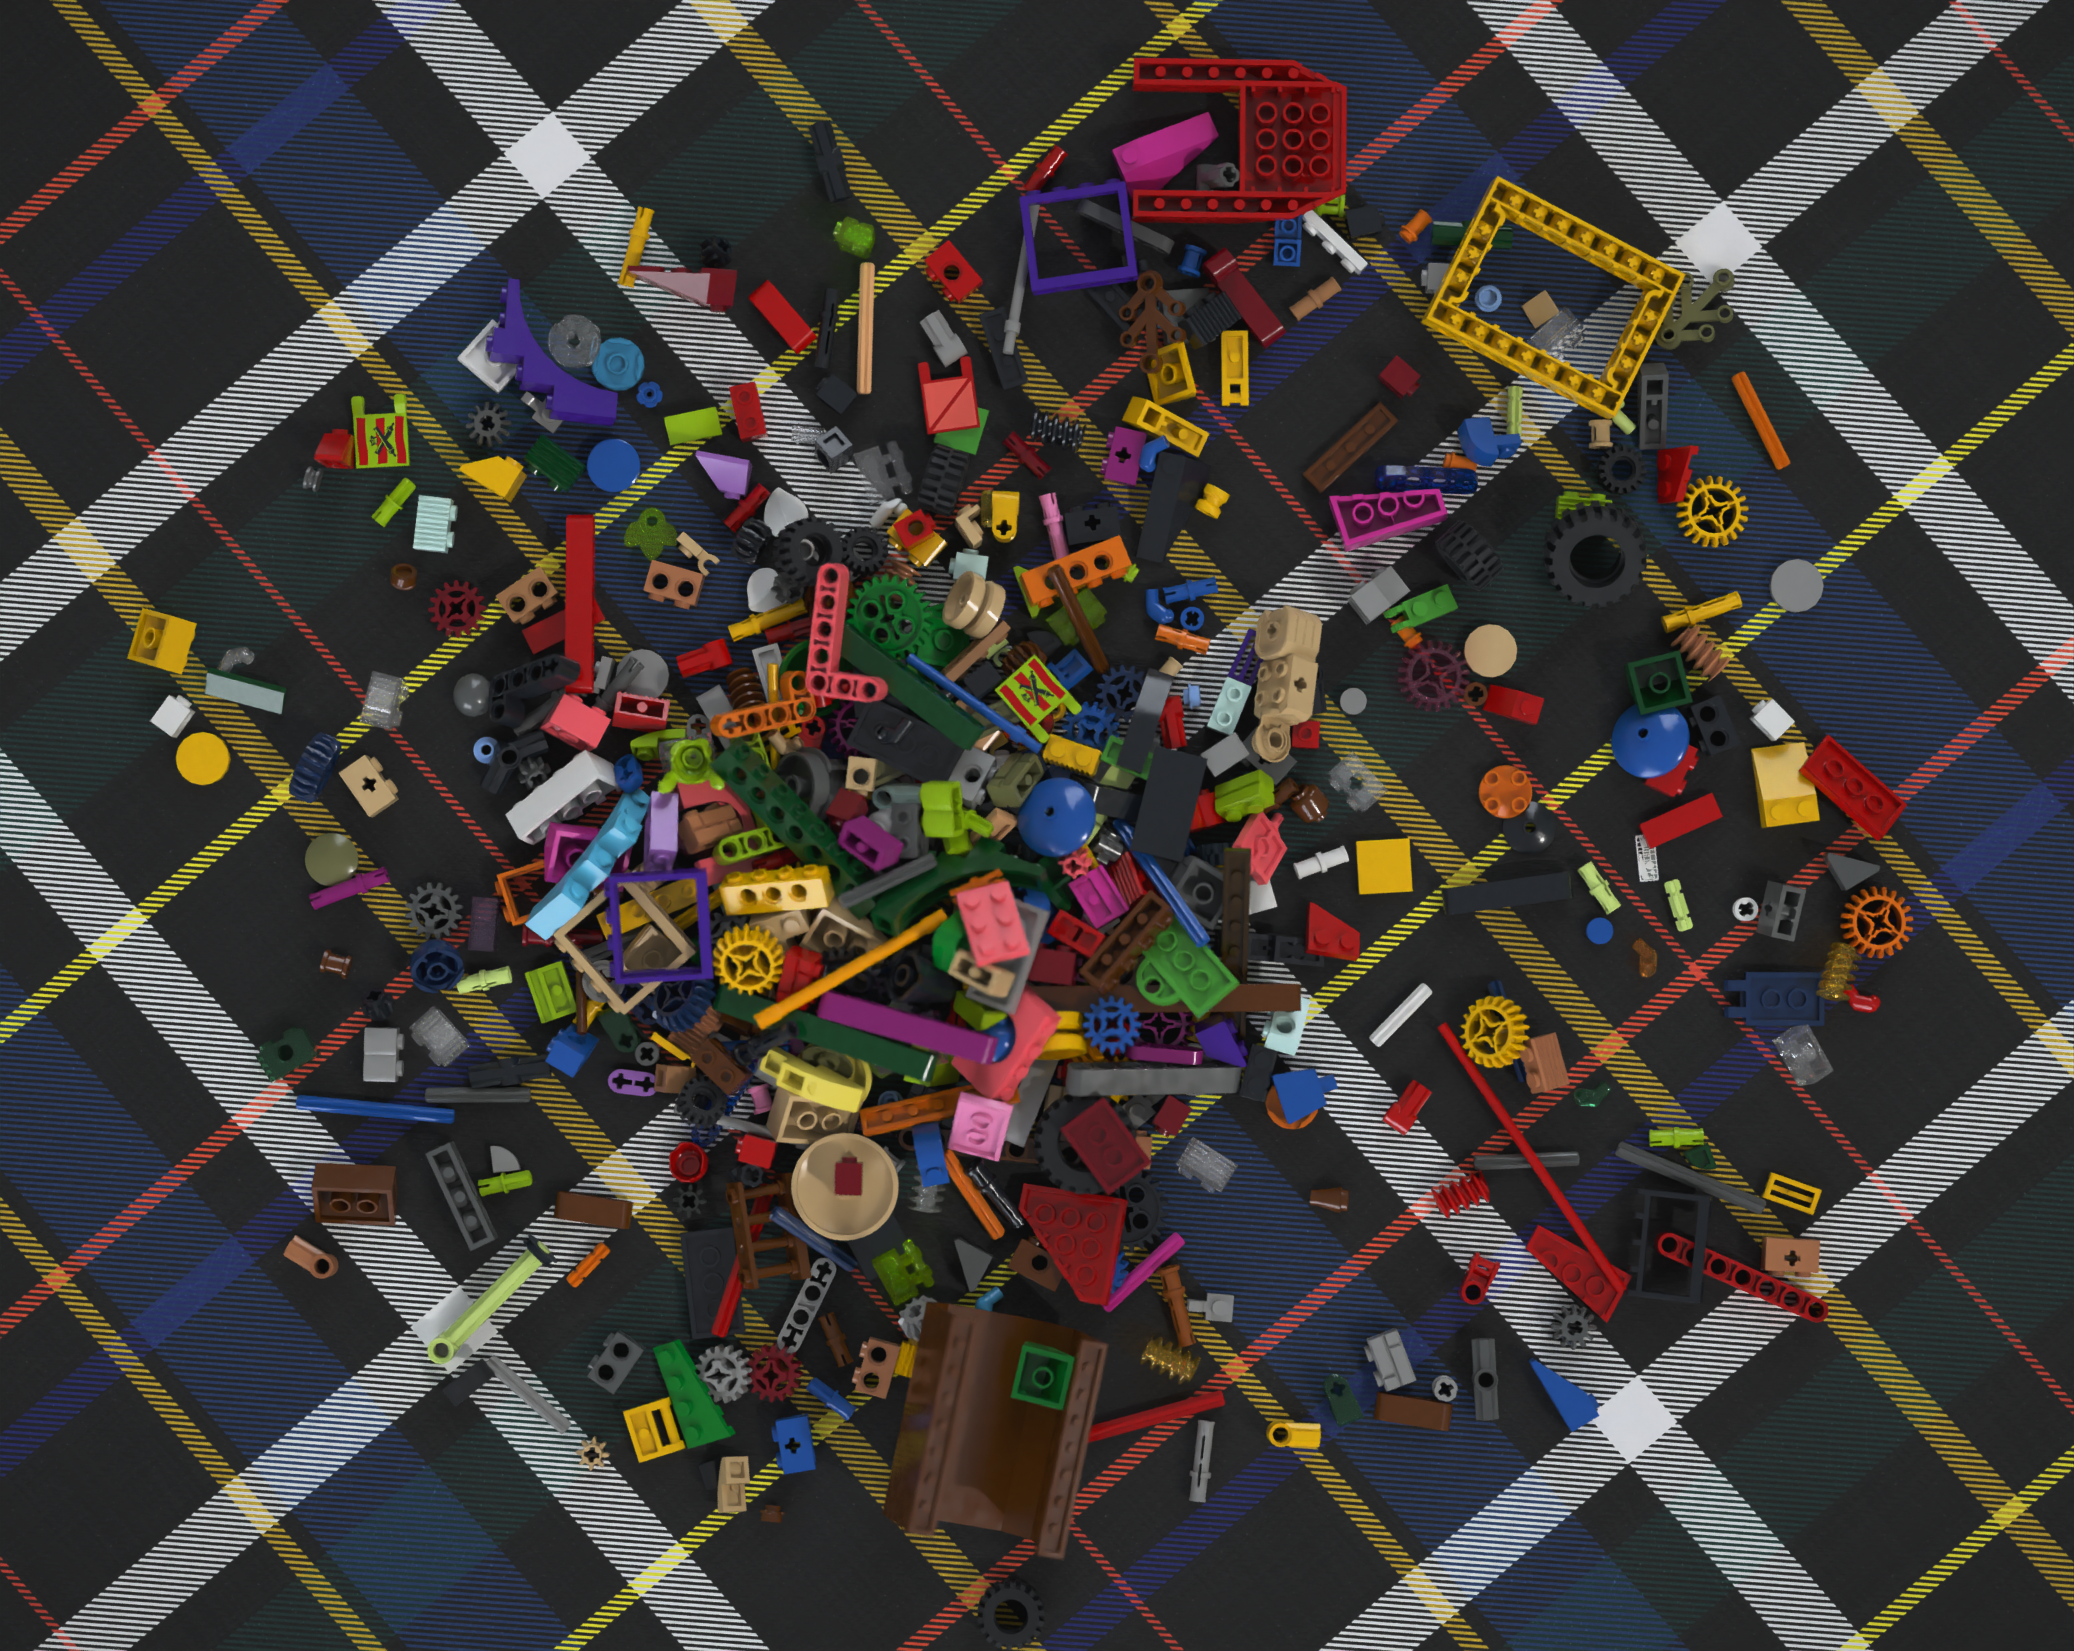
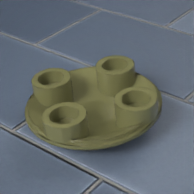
(331, 859)

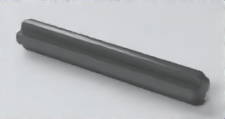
(887, 881)
(483, 1094)
(1513, 1161)

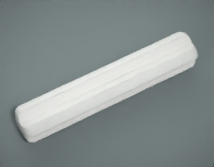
(1400, 1015)

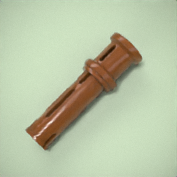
(1174, 1293)

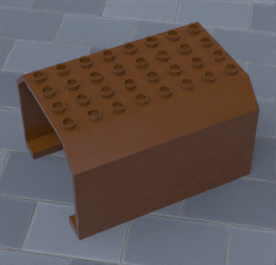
(976, 1451)

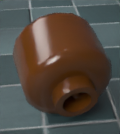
(1309, 803)

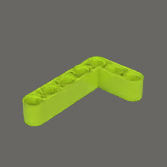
(761, 836)

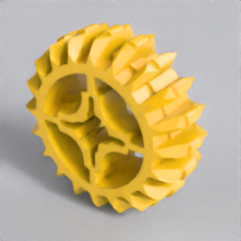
(1716, 523)
(732, 945)
(1507, 1037)

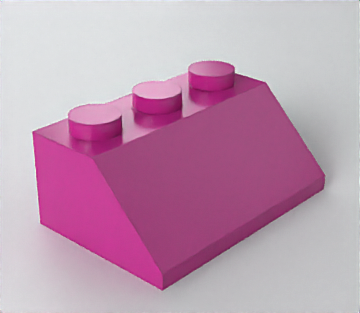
(565, 846)

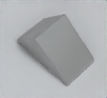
(1224, 754)

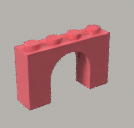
(701, 794)
(1034, 1025)

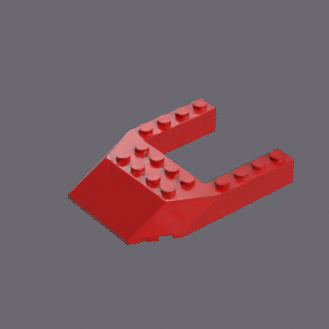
(1287, 140)

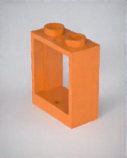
(503, 889)

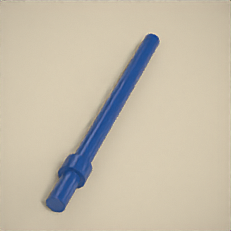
(1016, 733)

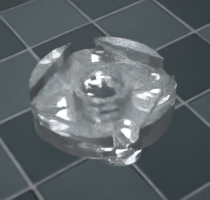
(589, 344)

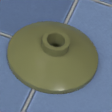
(837, 1062)

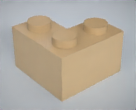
(783, 925)

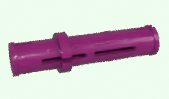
(360, 883)

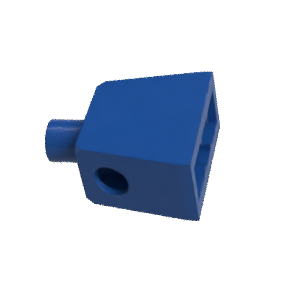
(1302, 1092)

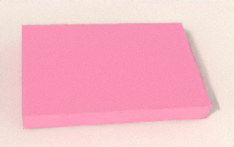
(979, 1126)

